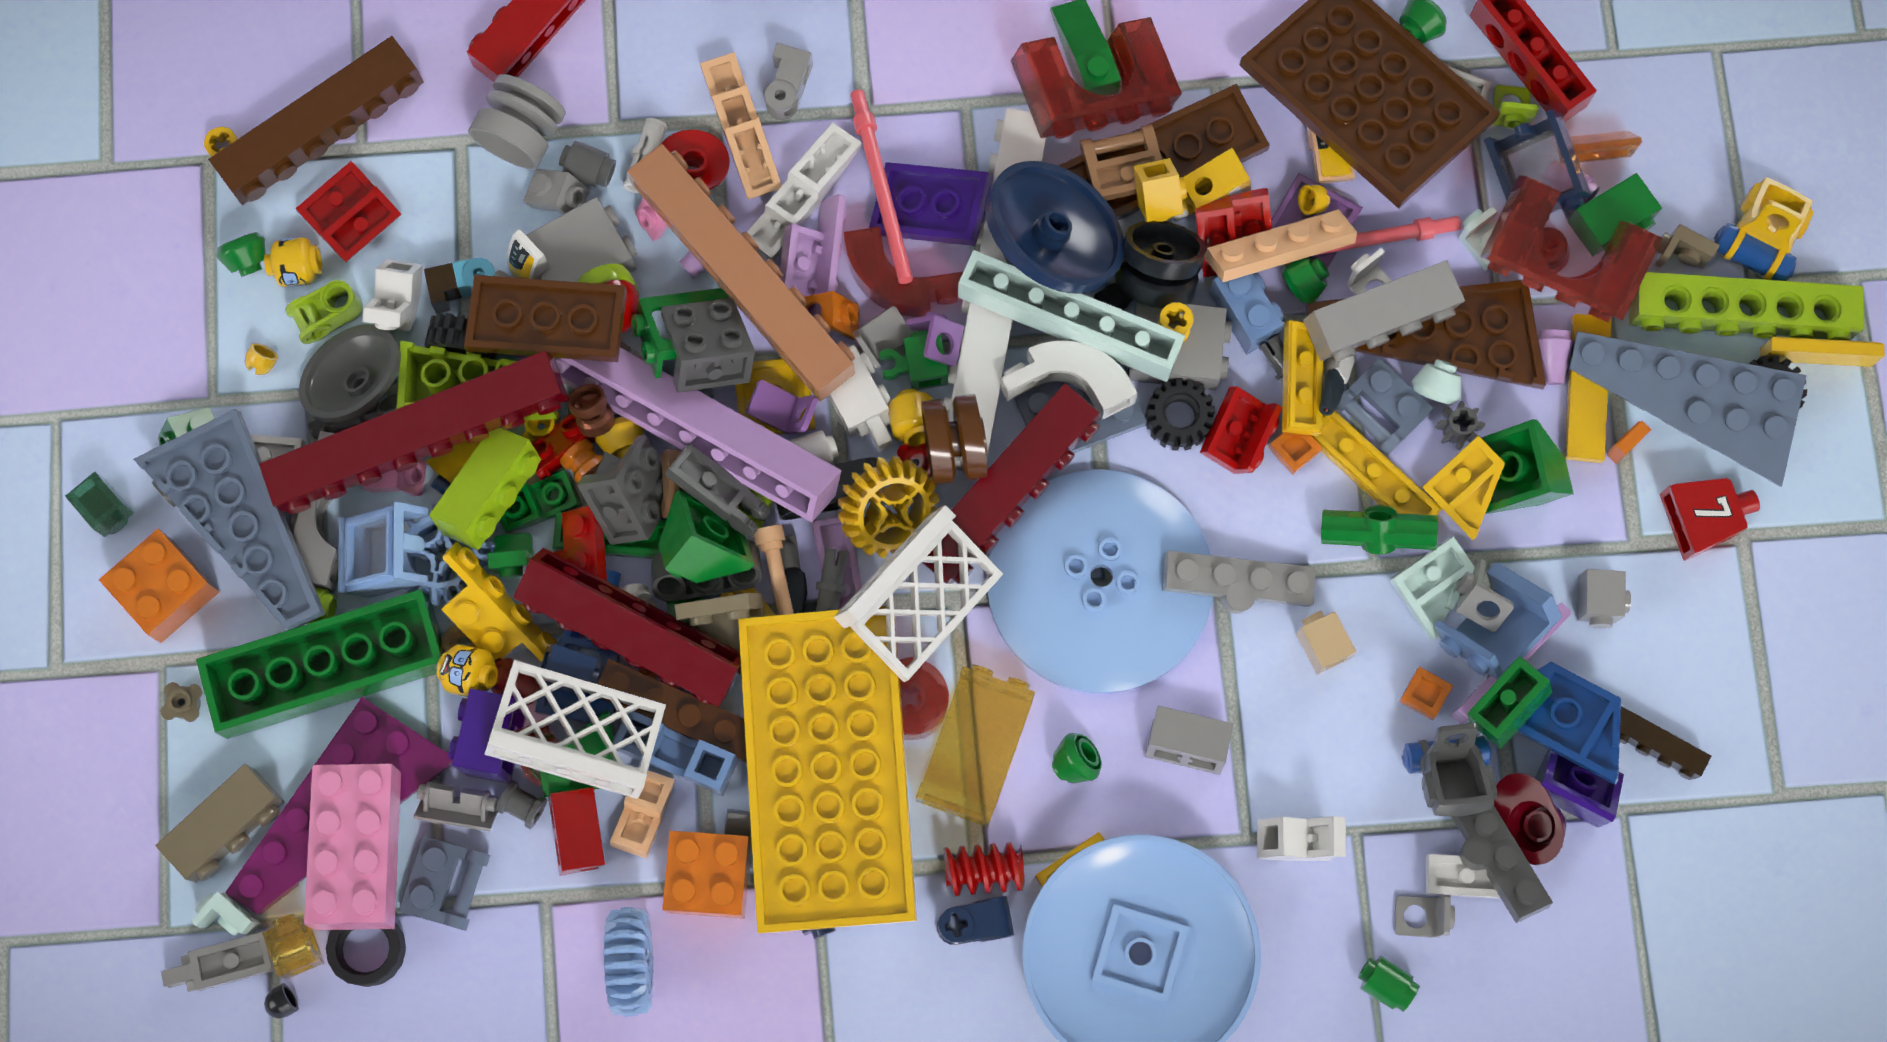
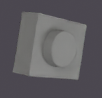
(555, 191)

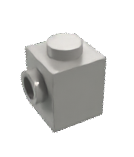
(1602, 597)

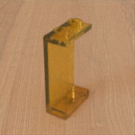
(976, 745)

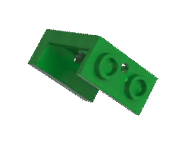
(653, 346)

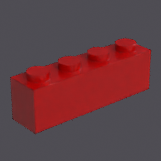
(518, 35)

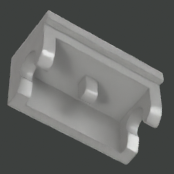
(1189, 740)

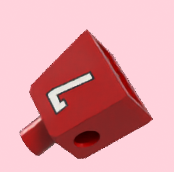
(1706, 513)

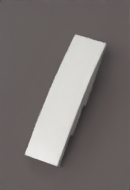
(804, 189)

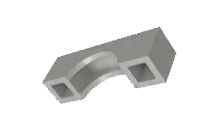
(315, 550)

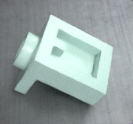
(1477, 232)
(233, 915)

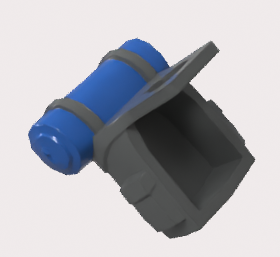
(1454, 771)

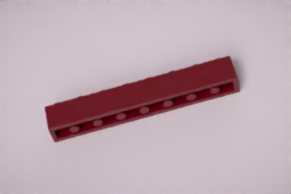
(414, 432)

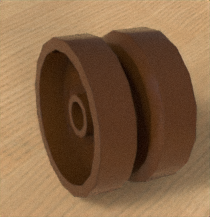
(958, 438)

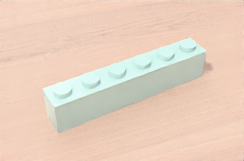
(1070, 316)

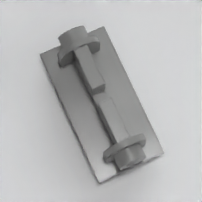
(471, 810)

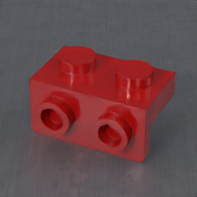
(1241, 431)

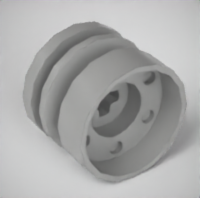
(517, 121)

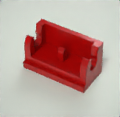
(576, 831)

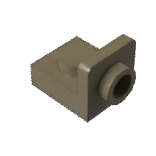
(1688, 245)

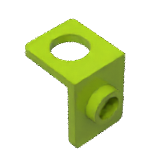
(1512, 112)

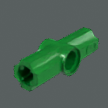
(1379, 529)

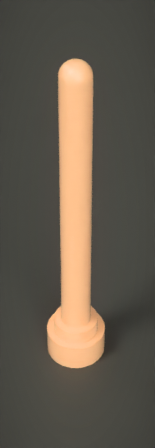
(770, 542)

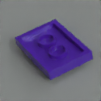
(936, 202)

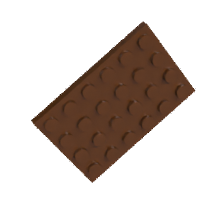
(1370, 93)

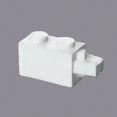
(863, 404)

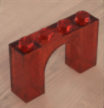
(1065, 107)
(1605, 288)

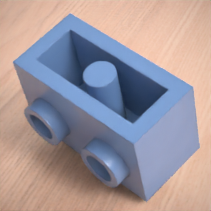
(1249, 309)

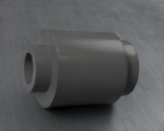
(587, 164)

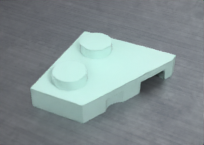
(1431, 584)

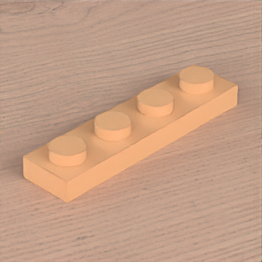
(1281, 245)

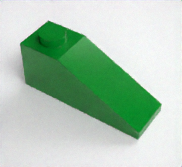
(1086, 48)

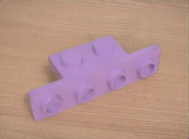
(812, 256)

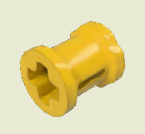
(1172, 312)

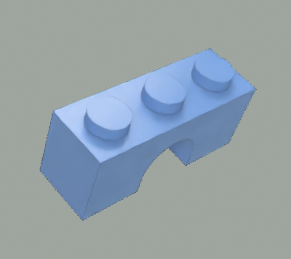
(682, 756)

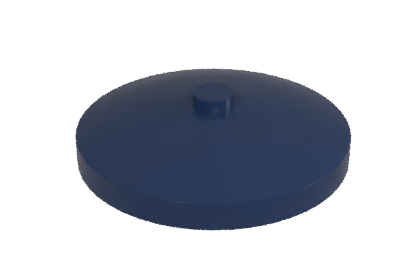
(1054, 227)

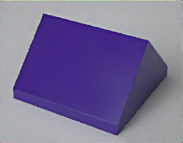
(1579, 790)

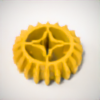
(906, 483)

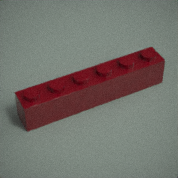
(1020, 474)
(629, 627)

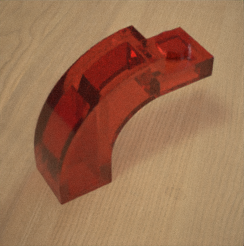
(880, 282)

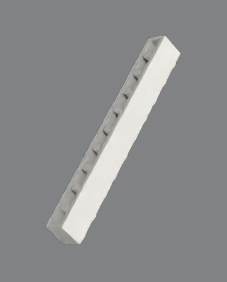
(986, 332)

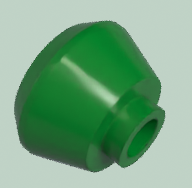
(1423, 20)
(243, 254)
(1306, 278)
(1076, 759)

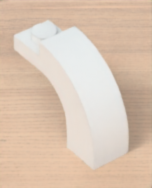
(1076, 364)

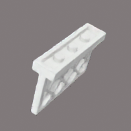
(891, 577)
(569, 762)

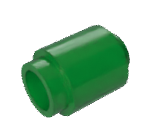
(1388, 983)

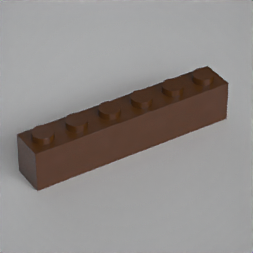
(317, 121)

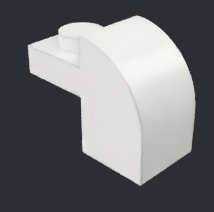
(395, 296)
(1301, 838)

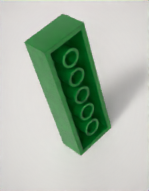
(321, 664)

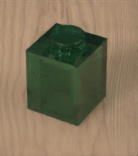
(100, 505)

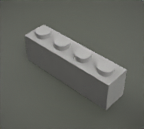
(1383, 311)

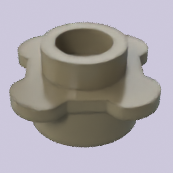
(192, 704)

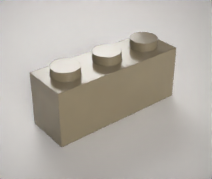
(220, 824)

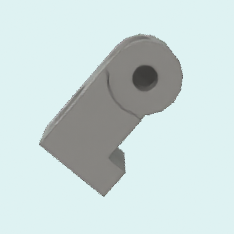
(786, 90)

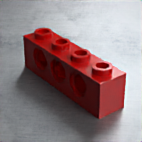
(1534, 55)

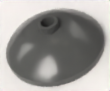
(350, 373)

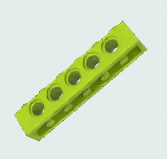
(1840, 304)

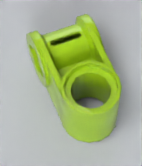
(321, 311)

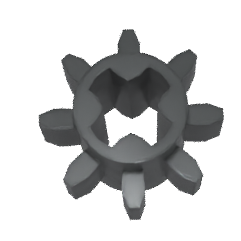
(1467, 419)

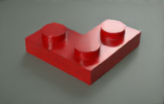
(583, 541)

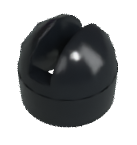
(280, 1002)

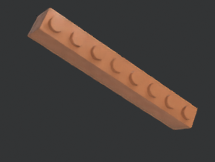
(741, 271)

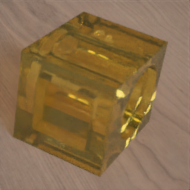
(292, 946)

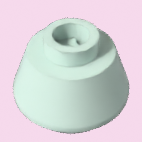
(1438, 382)

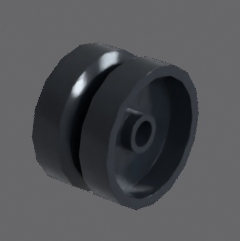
(1160, 263)

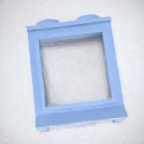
(373, 551)

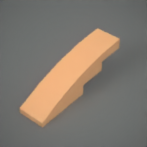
(741, 126)

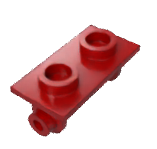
(555, 444)

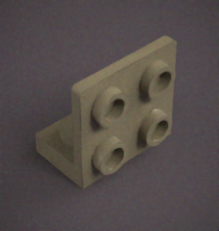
(720, 615)

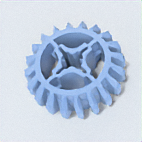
(440, 570)
(628, 961)

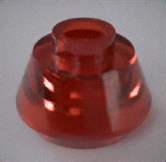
(1554, 248)

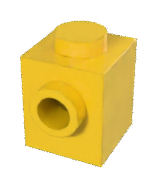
(1159, 190)

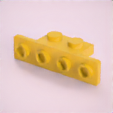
(488, 612)

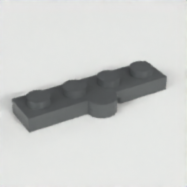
(1494, 848)

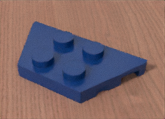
(1578, 723)

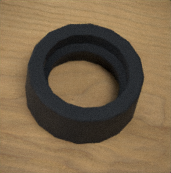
(389, 968)

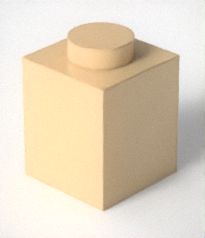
(1325, 641)

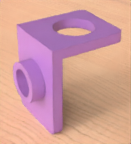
(936, 324)
(781, 408)

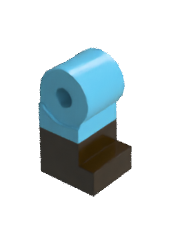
(454, 281)

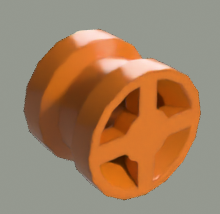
(581, 459)

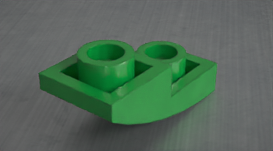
(541, 502)

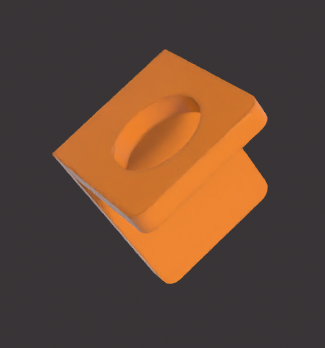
(837, 311)

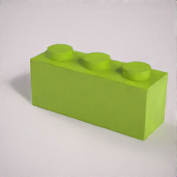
(485, 487)

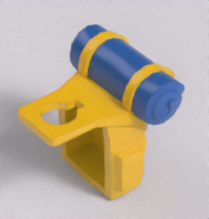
(1766, 233)

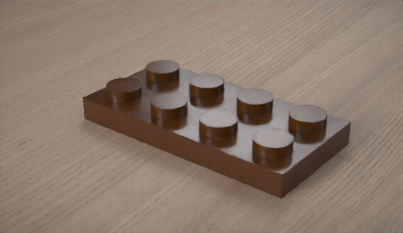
(545, 315)

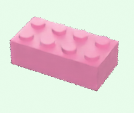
(353, 847)

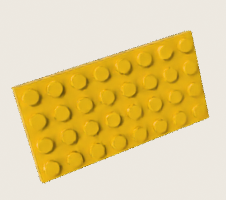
(825, 775)

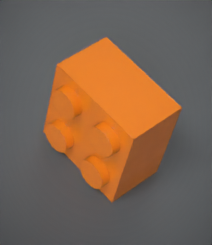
(159, 585)
(707, 874)

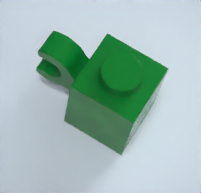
(921, 370)

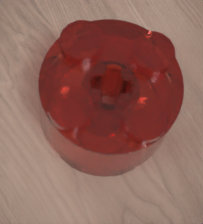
(932, 701)

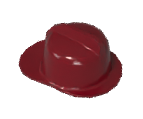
(1531, 817)

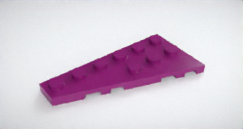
(363, 738)

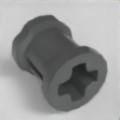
(521, 804)

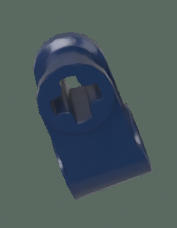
(983, 921)

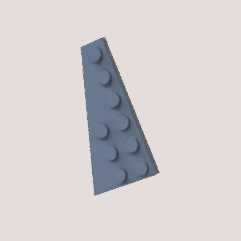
(1719, 402)
(223, 495)

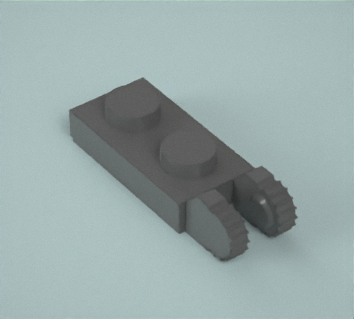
(717, 489)

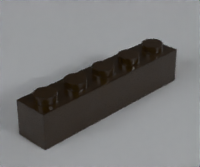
(1662, 745)

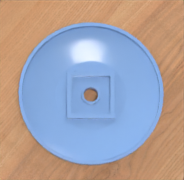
(1085, 632)
(1150, 893)

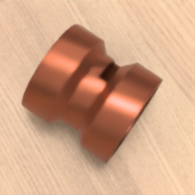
(591, 410)

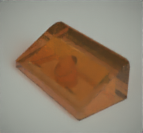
(1605, 145)

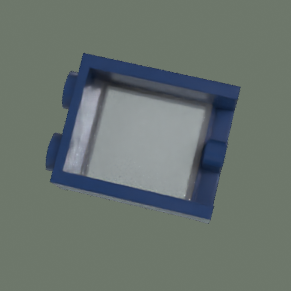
(1544, 155)

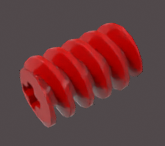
(984, 868)

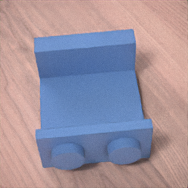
(1523, 628)

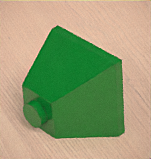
(1532, 470)
(701, 543)

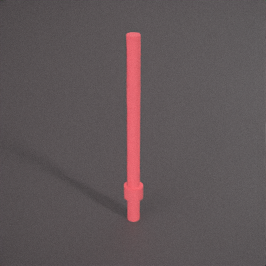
(866, 127)
(1421, 230)

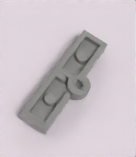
(1238, 580)

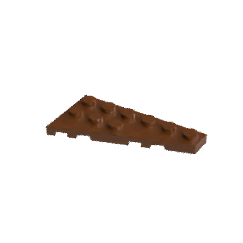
(1486, 338)

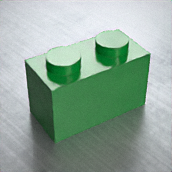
(1625, 202)
(1510, 702)

